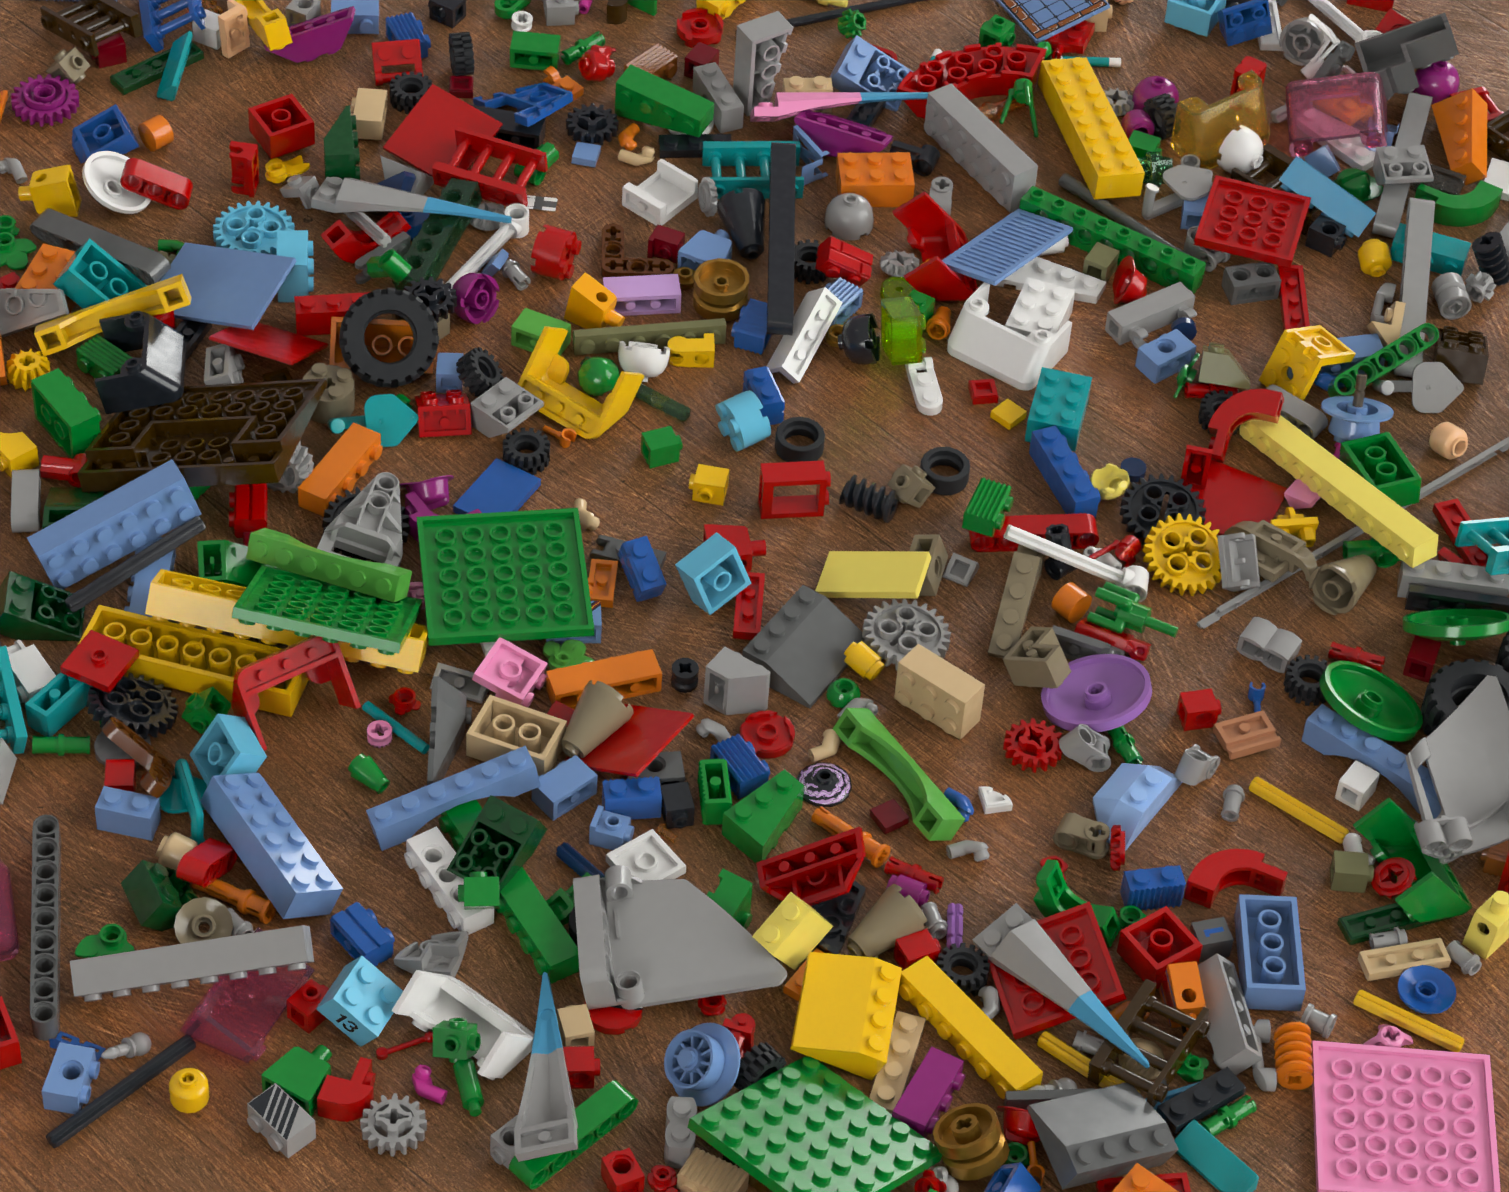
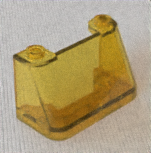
(1203, 127)

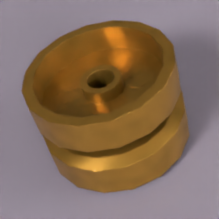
(720, 289)
(971, 1141)

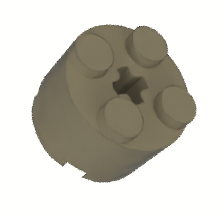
(339, 394)

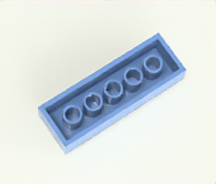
(114, 525)
(271, 845)

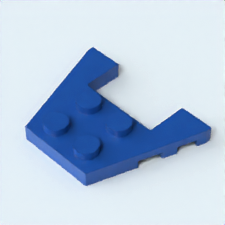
(531, 101)

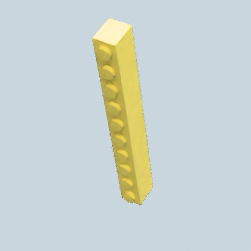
(1343, 489)

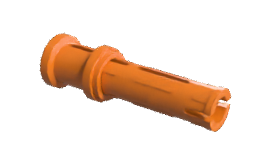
(875, 852)
(245, 900)

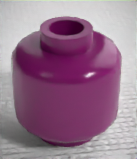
(1139, 121)

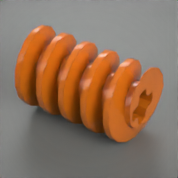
(1293, 1055)

